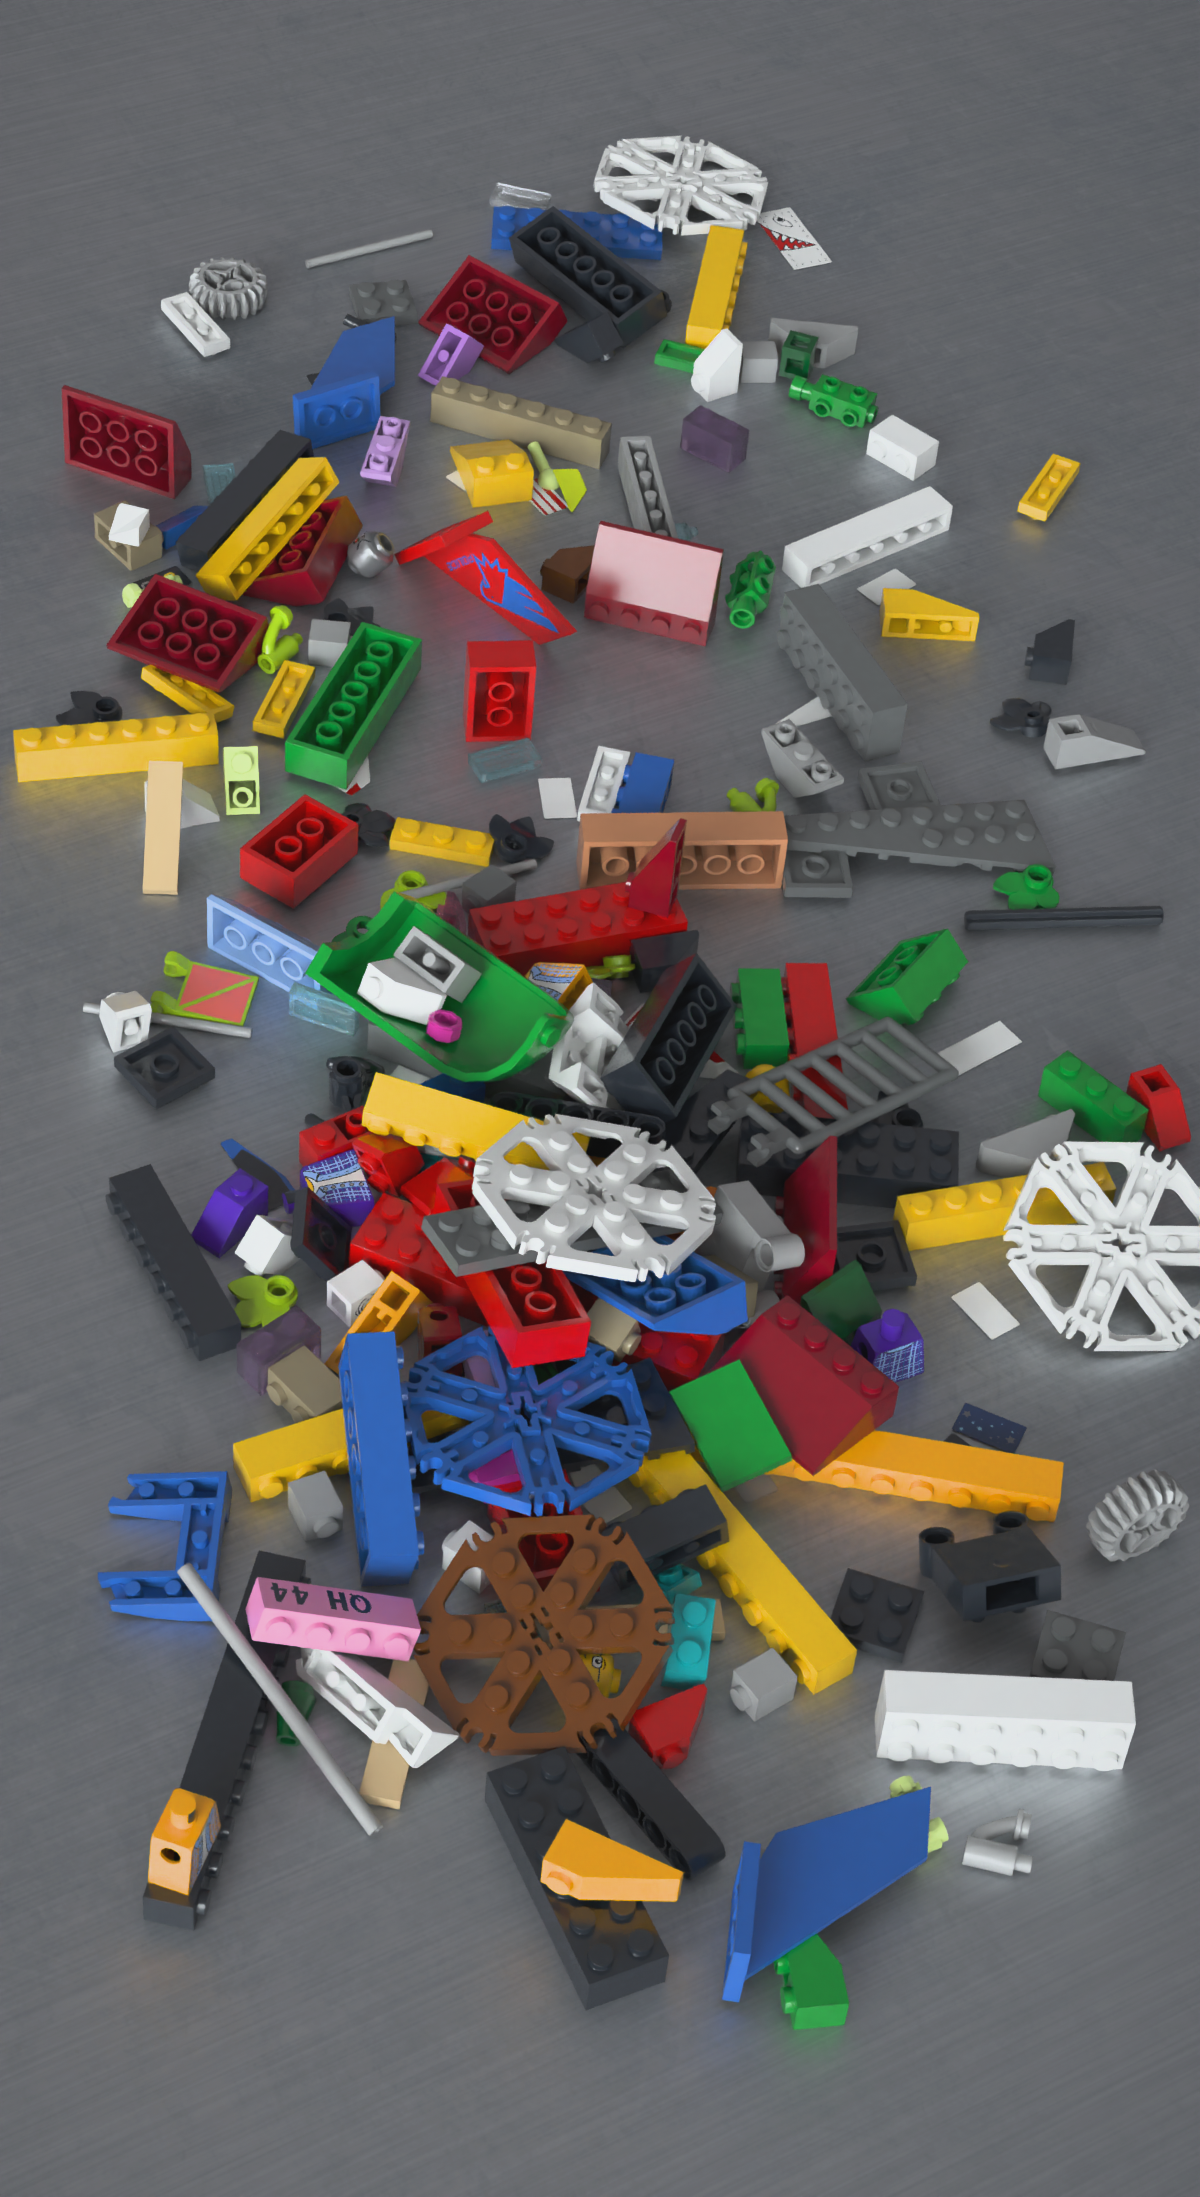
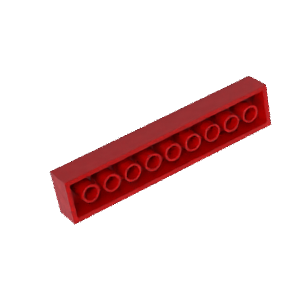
(396, 1243)

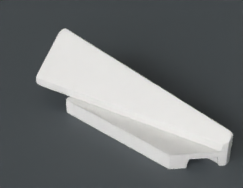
(375, 1704)

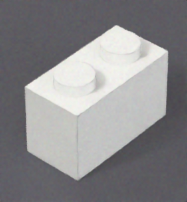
(902, 447)

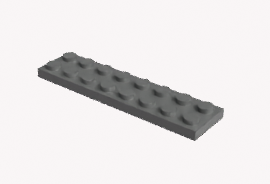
(474, 1244)

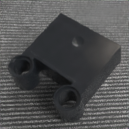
(991, 1571)

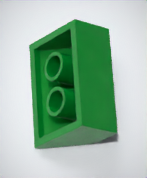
(910, 978)

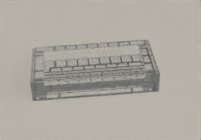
(518, 197)

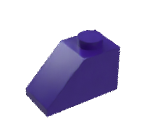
(231, 1212)

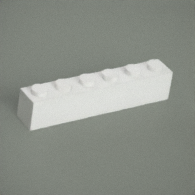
(867, 538)

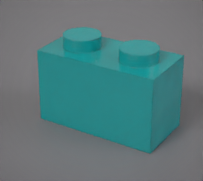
(692, 1642)

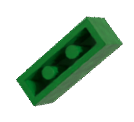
(760, 1017)
(1097, 1103)

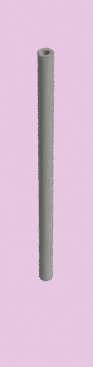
(280, 1700)

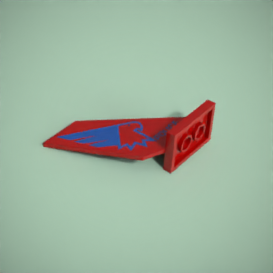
(491, 576)

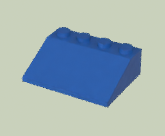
(691, 1299)

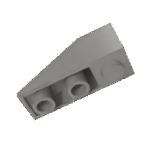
(1087, 740)

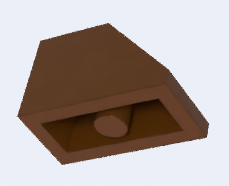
(567, 572)

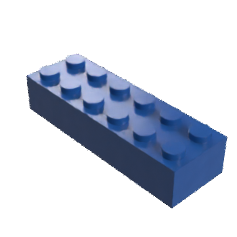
(379, 1459)

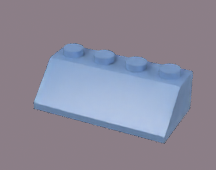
(259, 944)

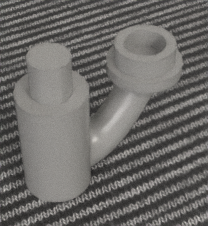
(997, 1856)

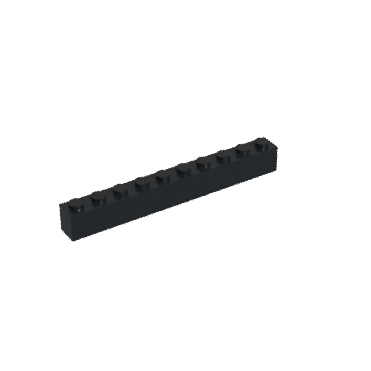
(226, 1748)

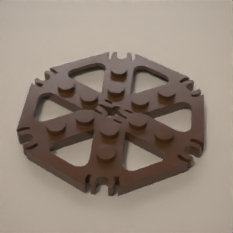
(562, 1667)

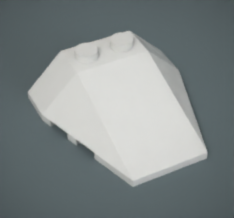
(588, 1048)

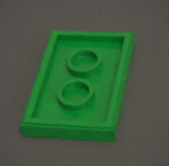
(730, 1426)

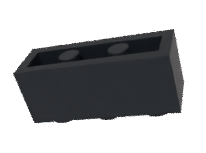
(672, 1533)

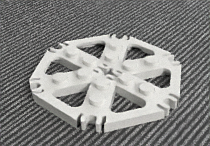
(680, 184)
(574, 1200)
(1093, 1238)

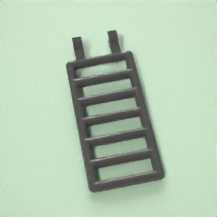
(782, 1138)

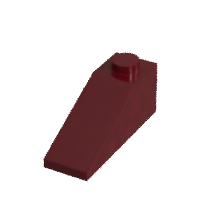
(657, 878)

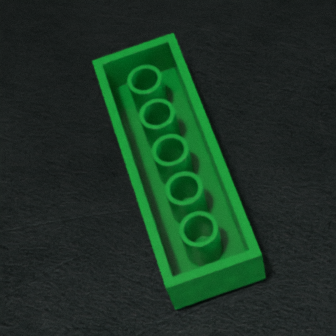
(353, 705)

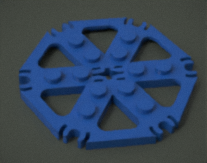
(552, 1416)

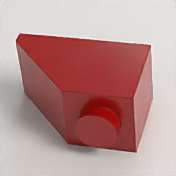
(669, 1726)

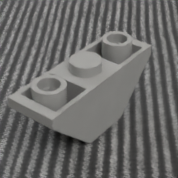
(834, 340)
(797, 761)
(1017, 1150)

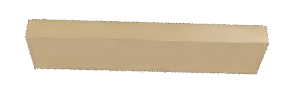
(163, 827)
(386, 1768)

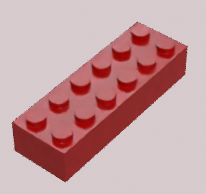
(568, 927)
(524, 1304)

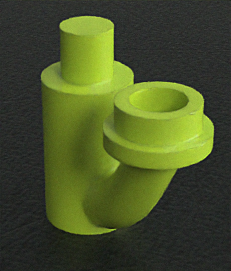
(283, 649)
(765, 791)

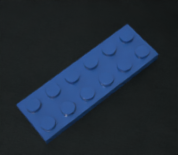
(616, 232)

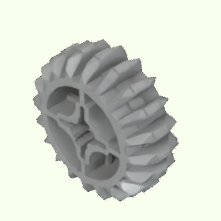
(228, 288)
(1137, 1515)

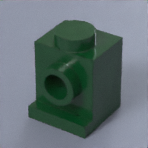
(798, 355)

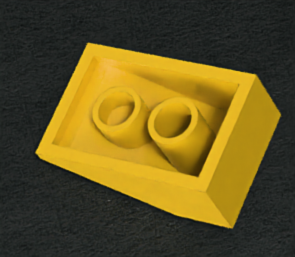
(494, 472)

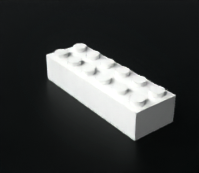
(1004, 1720)

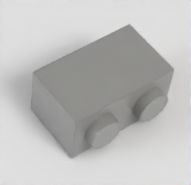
(437, 964)

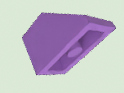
(451, 356)

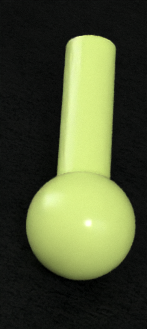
(546, 477)

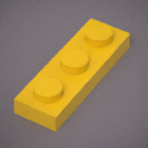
(1049, 487)
(188, 694)
(283, 699)
(442, 841)

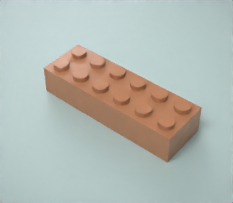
(718, 850)

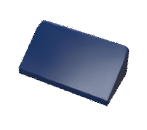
(178, 524)

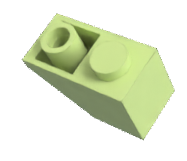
(241, 780)

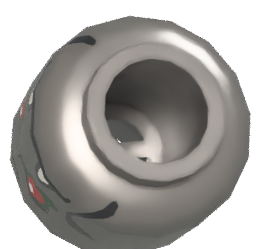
(370, 554)

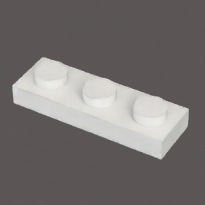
(195, 324)
(604, 781)

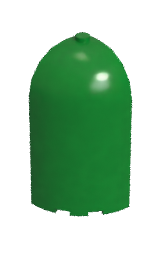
(503, 1017)

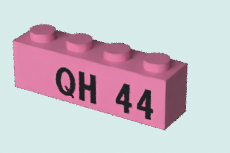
(332, 1619)

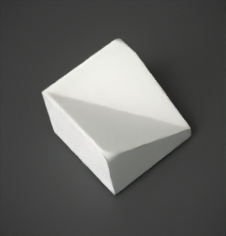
(130, 525)

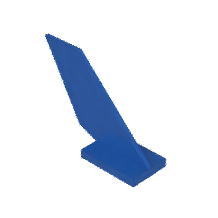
(349, 386)
(816, 1877)

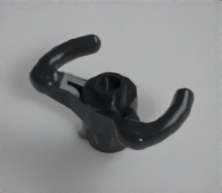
(348, 1083)

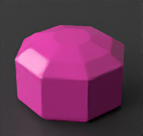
(444, 1026)

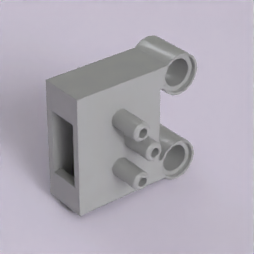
(752, 1240)

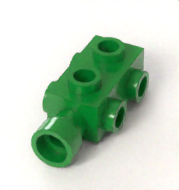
(838, 398)
(750, 588)

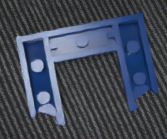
(203, 1506)

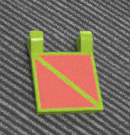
(206, 993)

